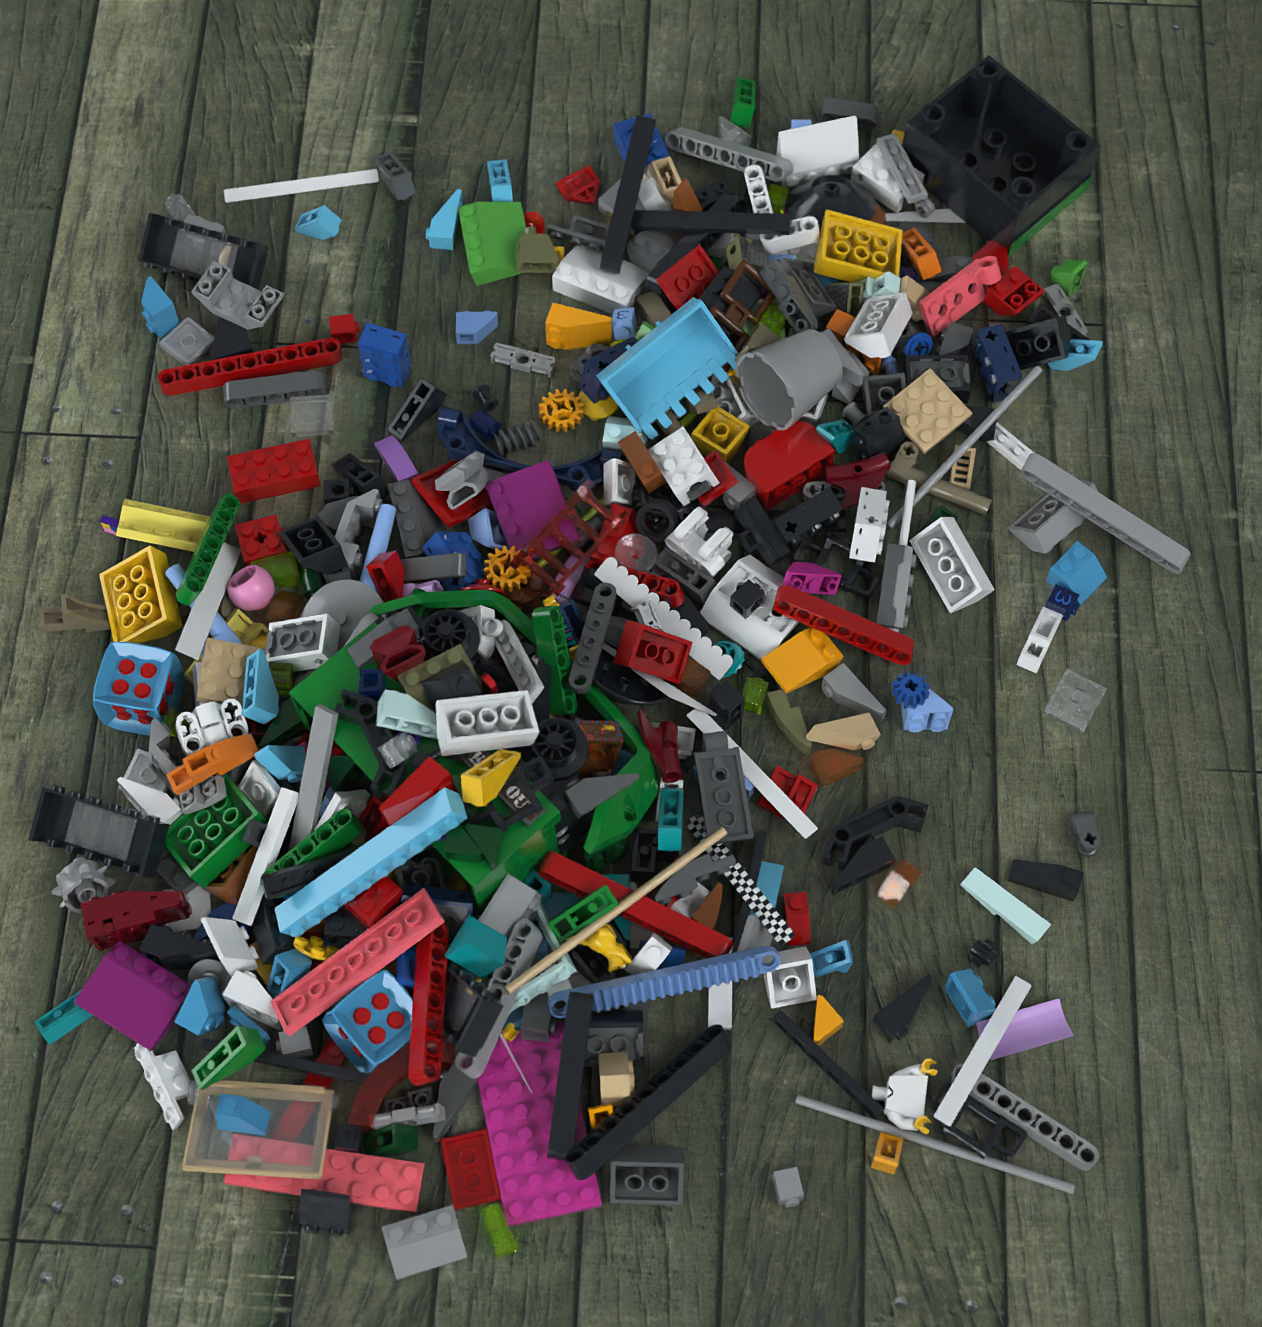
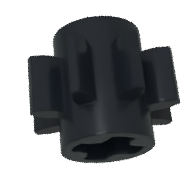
(983, 952)

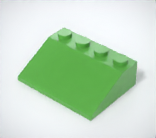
(491, 238)

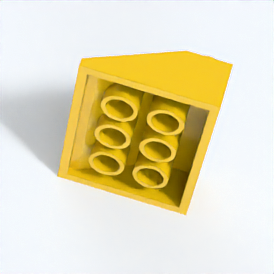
(856, 248)
(140, 598)

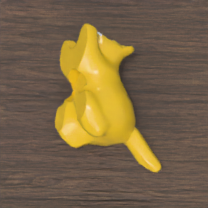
(605, 943)

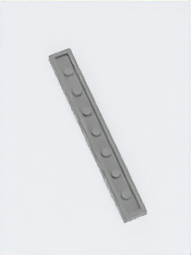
(314, 774)

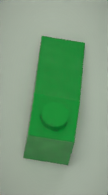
(743, 102)
(582, 913)
(230, 1055)

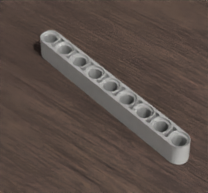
(1105, 513)

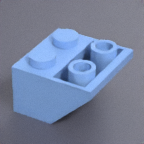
(931, 716)

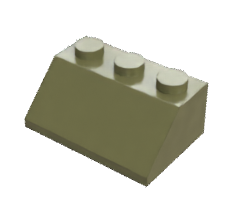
(411, 680)

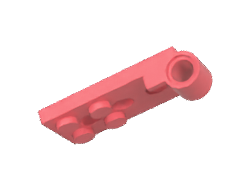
(979, 273)

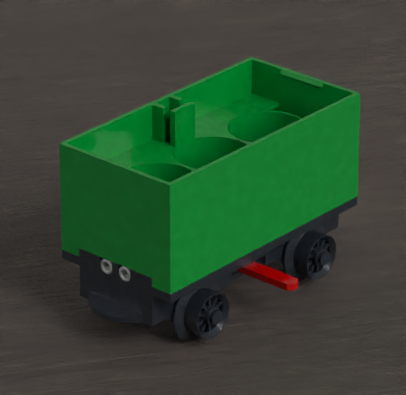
(558, 743)

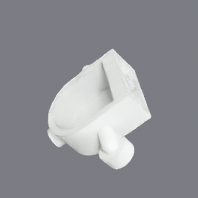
(488, 627)

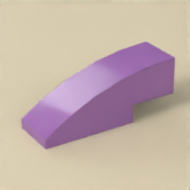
(396, 459)

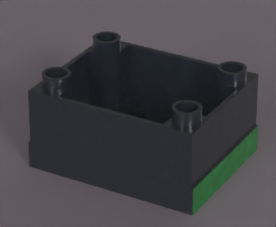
(999, 154)

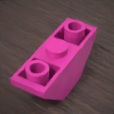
(812, 578)

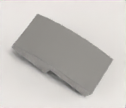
(203, 796)

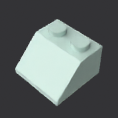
(617, 429)

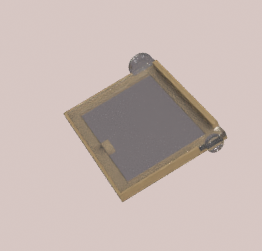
(294, 1137)

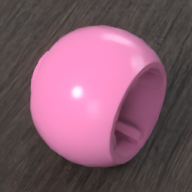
(251, 588)

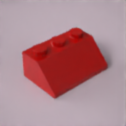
(607, 547)

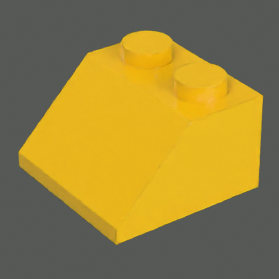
(721, 433)

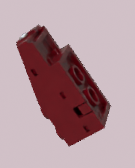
(130, 914)

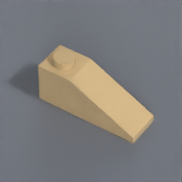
(847, 733)

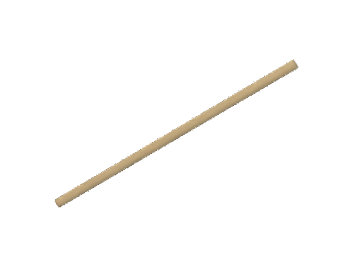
(623, 905)

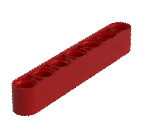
(843, 625)
(428, 1007)

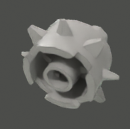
(81, 882)

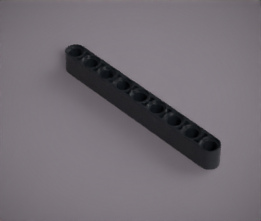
(627, 194)
(648, 1102)

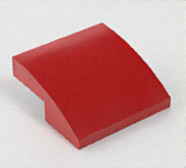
(796, 788)

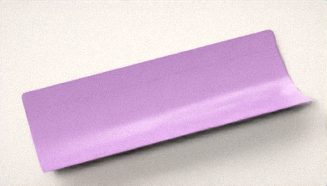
(1031, 1029)

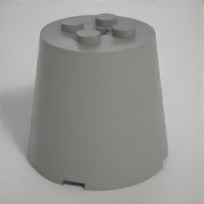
(788, 377)

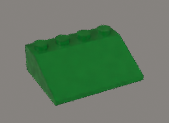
(213, 836)

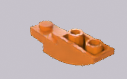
(211, 760)

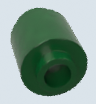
(311, 582)

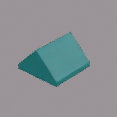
(478, 948)

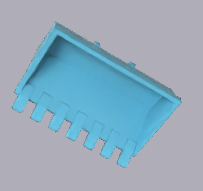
(669, 367)

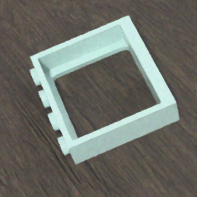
(547, 979)

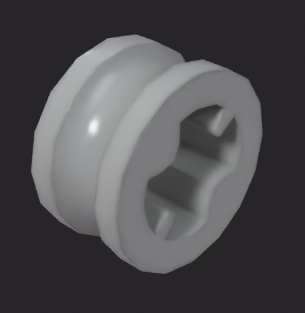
(924, 207)

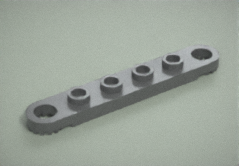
(592, 638)

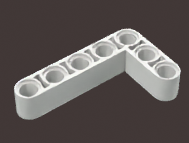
(802, 231)

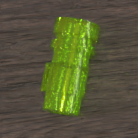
(499, 1230)

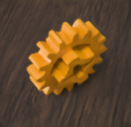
(561, 410)
(499, 563)

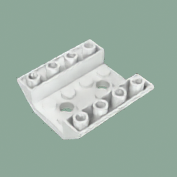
(761, 630)

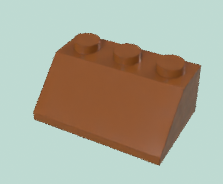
(230, 882)

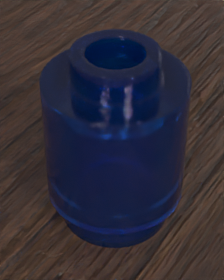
(485, 424)

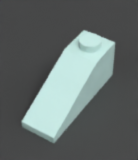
(405, 714)

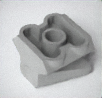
(464, 479)

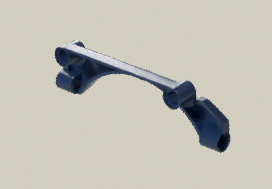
(461, 441)

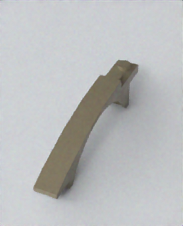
(655, 310)
(81, 615)

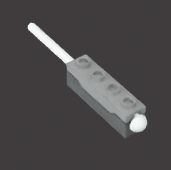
(896, 573)

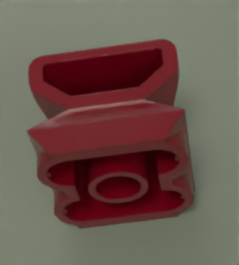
(397, 652)

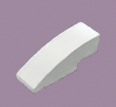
(1039, 640)

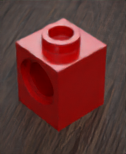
(344, 328)

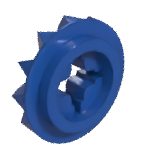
(922, 339)

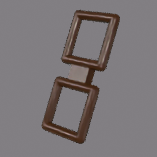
(736, 313)

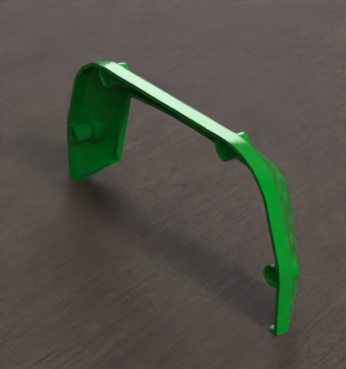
(623, 811)

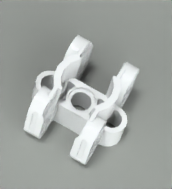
(689, 543)
(209, 724)

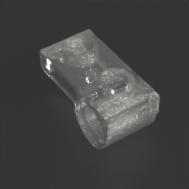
(398, 749)

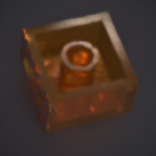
(604, 744)

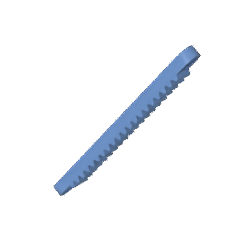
(672, 980)

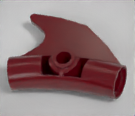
(857, 474)
(663, 746)

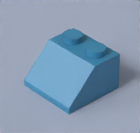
(158, 309)
(1078, 572)
(969, 996)
(203, 1007)

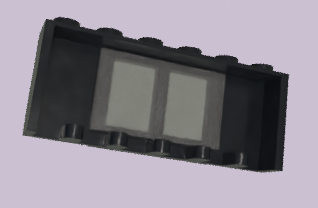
(192, 249)
(99, 830)
(467, 1010)

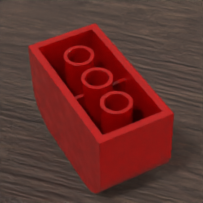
(786, 462)

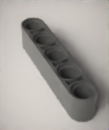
(273, 389)
(434, 568)

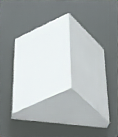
(618, 483)

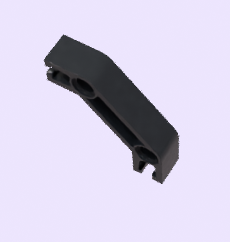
(375, 736)
(872, 824)

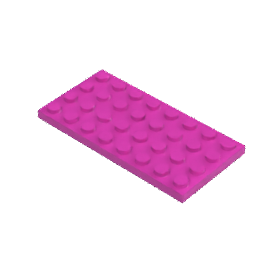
(520, 1132)

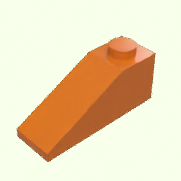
(920, 254)

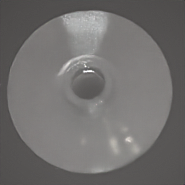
(636, 545)

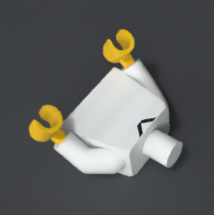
(906, 1096)

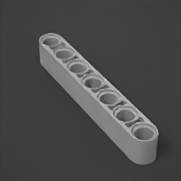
(720, 156)
(515, 966)
(1036, 1119)

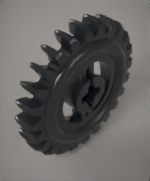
(664, 492)

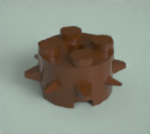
(529, 594)

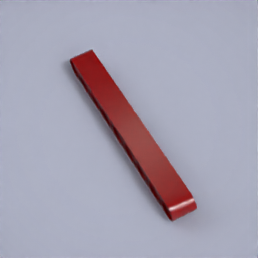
(240, 365)
(643, 912)

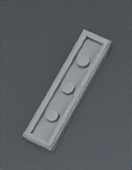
(902, 168)

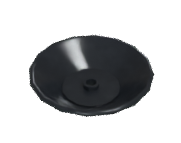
(833, 194)
(624, 684)

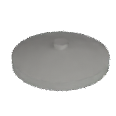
(346, 603)

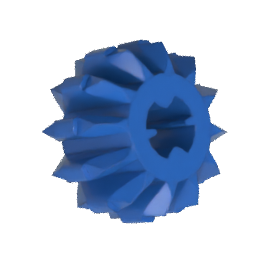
(910, 689)

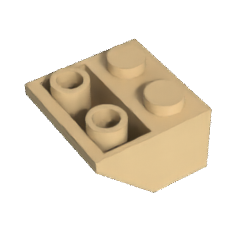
(665, 176)

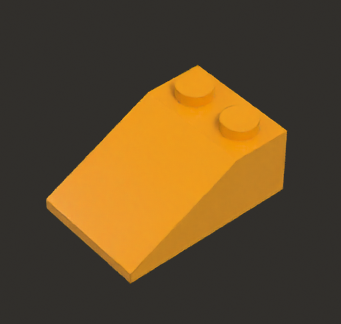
(576, 328)
(802, 659)

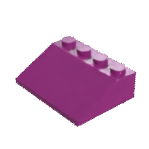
(527, 503)
(134, 995)

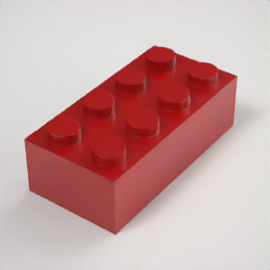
(273, 471)

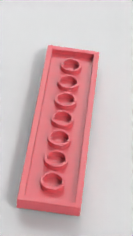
(356, 962)
(366, 1178)

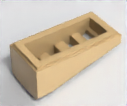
(971, 454)

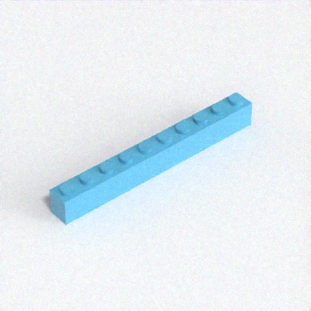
(371, 862)

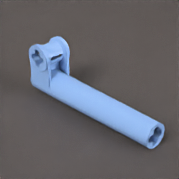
(379, 540)
(220, 629)

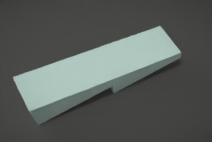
(1004, 904)

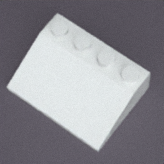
(819, 149)
(582, 280)

